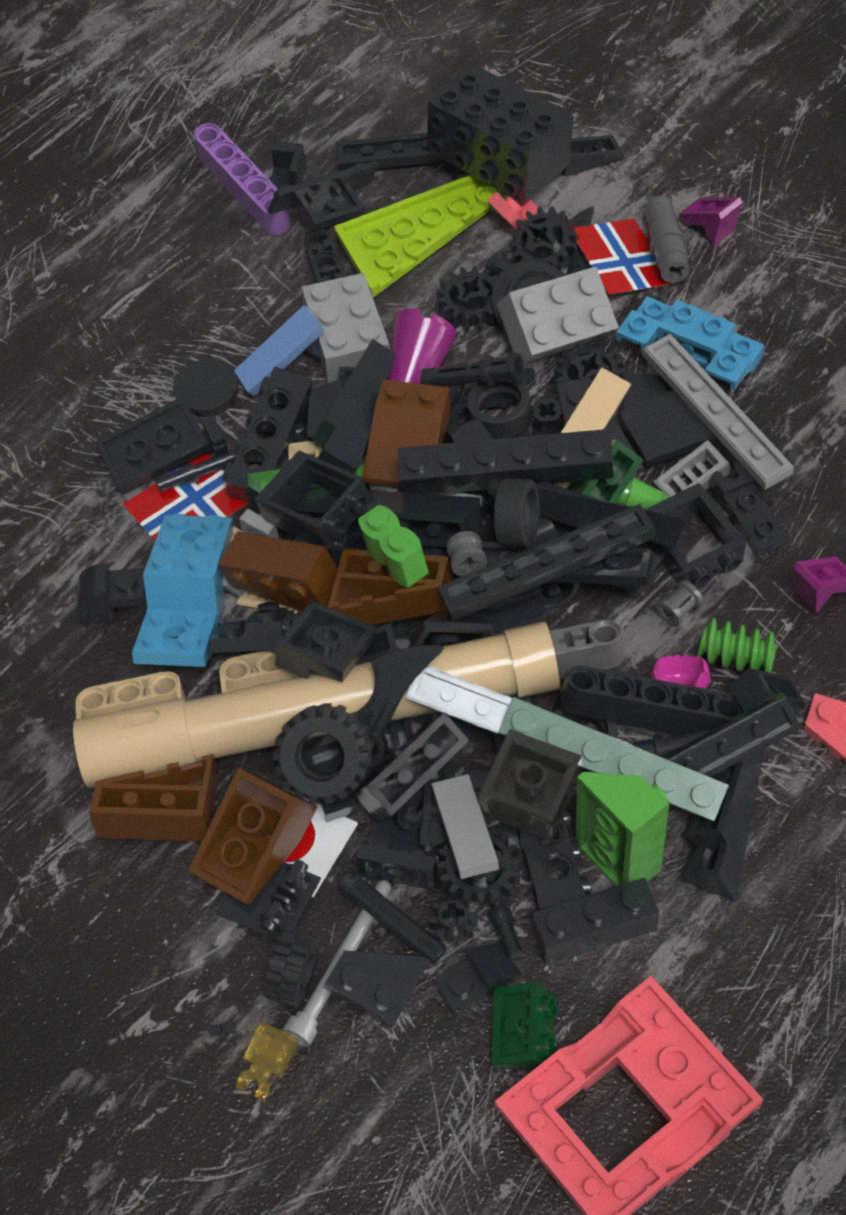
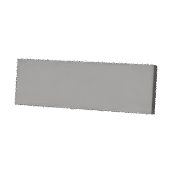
(465, 826)

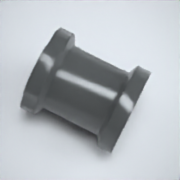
(679, 603)

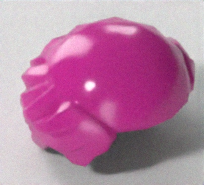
(682, 670)

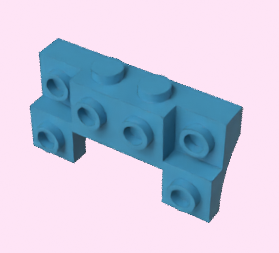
(703, 335)

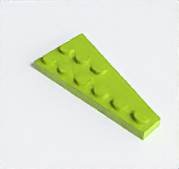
(407, 232)

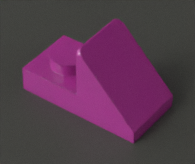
(716, 214)
(818, 579)

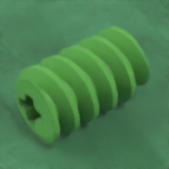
(737, 647)

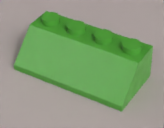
(621, 825)

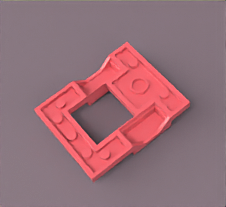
(672, 1067)

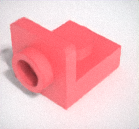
(511, 210)

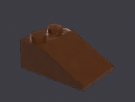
(404, 417)
(250, 835)

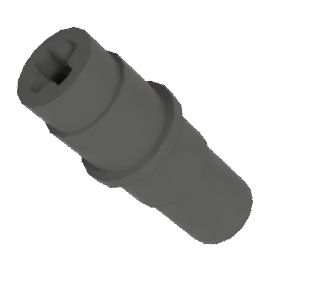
(667, 240)

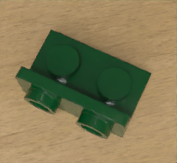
(523, 1026)

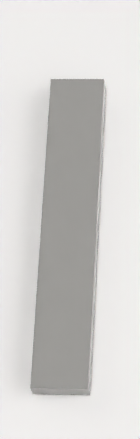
(718, 412)

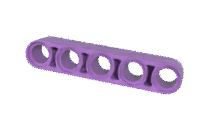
(240, 177)

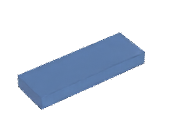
(279, 349)

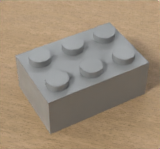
(557, 315)
(349, 321)

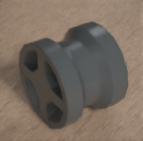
(466, 553)

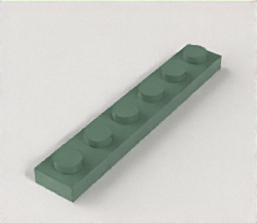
(609, 755)

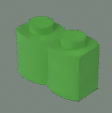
(393, 546)

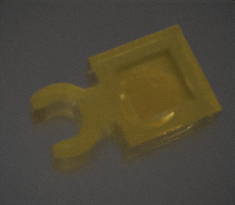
(269, 1053)

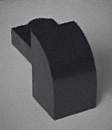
(105, 590)

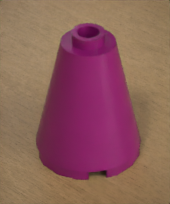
(418, 344)

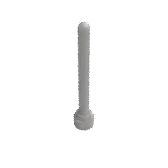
(304, 1022)

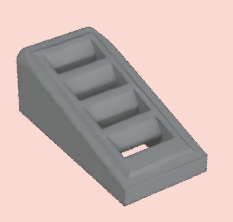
(703, 453)

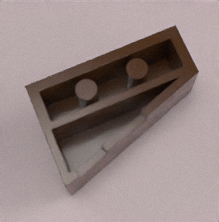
(280, 569)
(370, 594)
(157, 805)

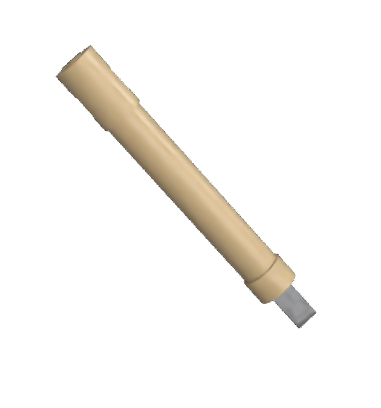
(151, 724)

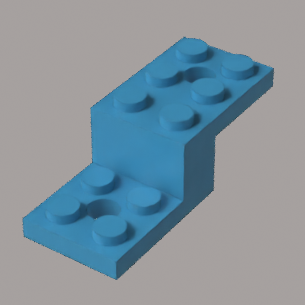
(183, 590)

